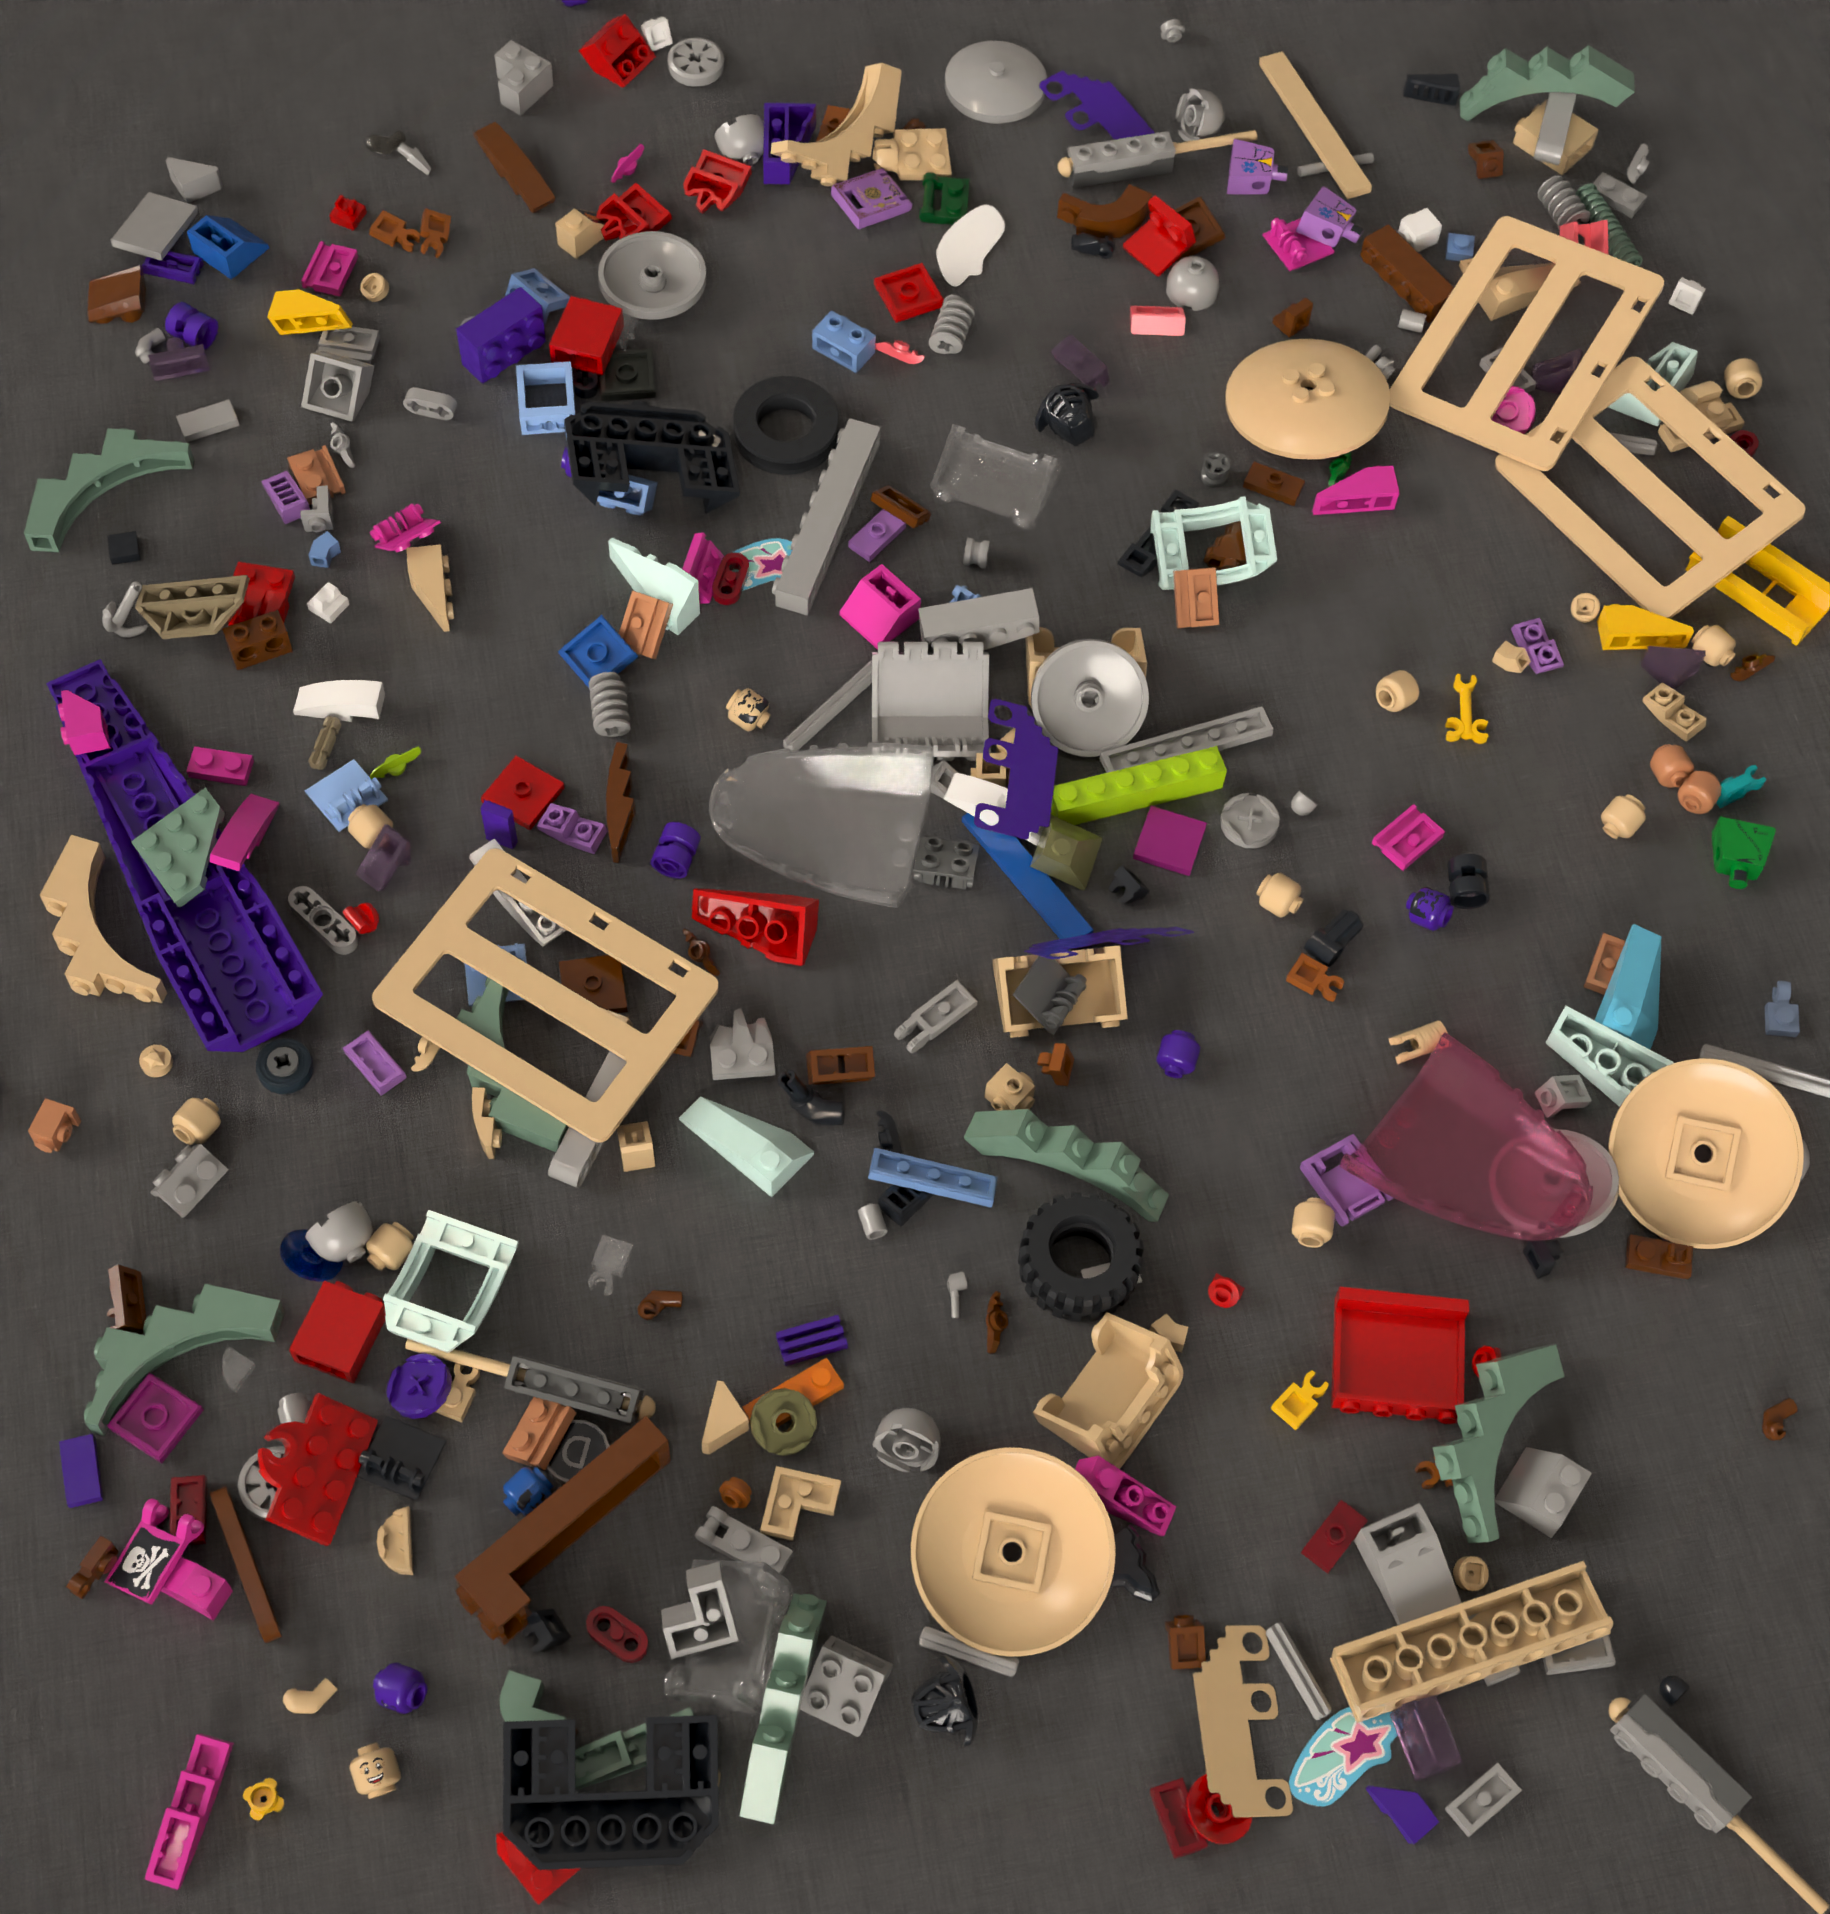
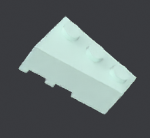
(1675, 365)

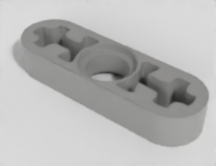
(320, 907)

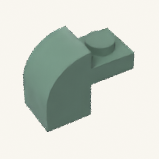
(521, 1699)

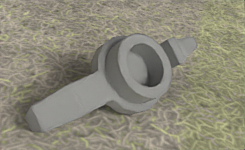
(1638, 164)
(340, 444)

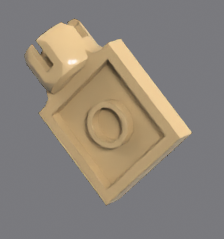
(914, 153)

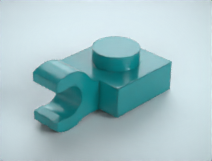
(1736, 788)

